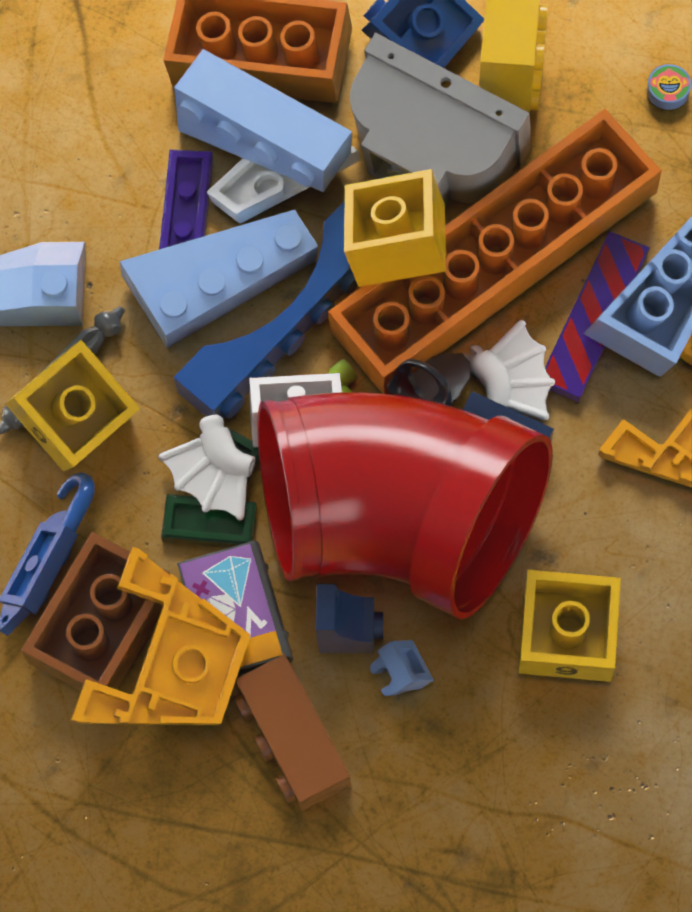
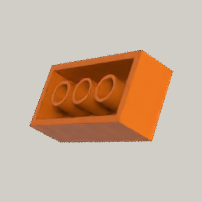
(284, 43)

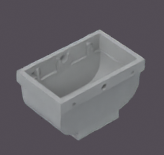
(418, 125)

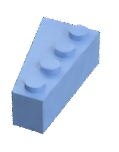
(259, 122)
(654, 312)

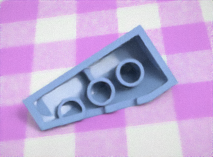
(43, 285)

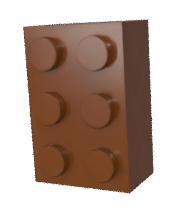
(89, 623)

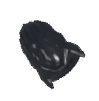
(436, 380)

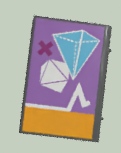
(240, 588)

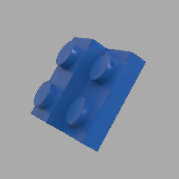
(424, 26)

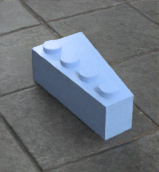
(212, 275)

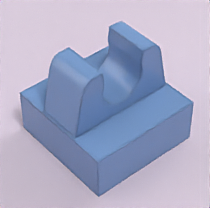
(404, 667)

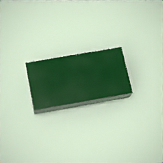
(188, 524)

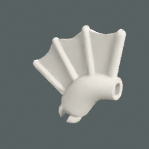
(514, 372)
(212, 468)

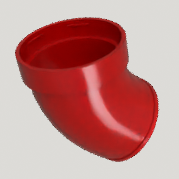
(400, 492)

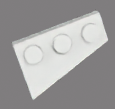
(253, 188)

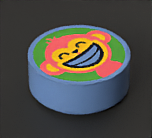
(668, 87)

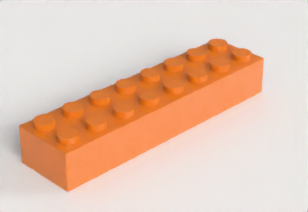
(500, 249)

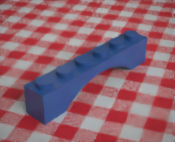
(221, 372)

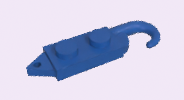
(45, 555)

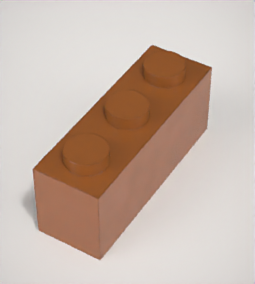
(291, 733)

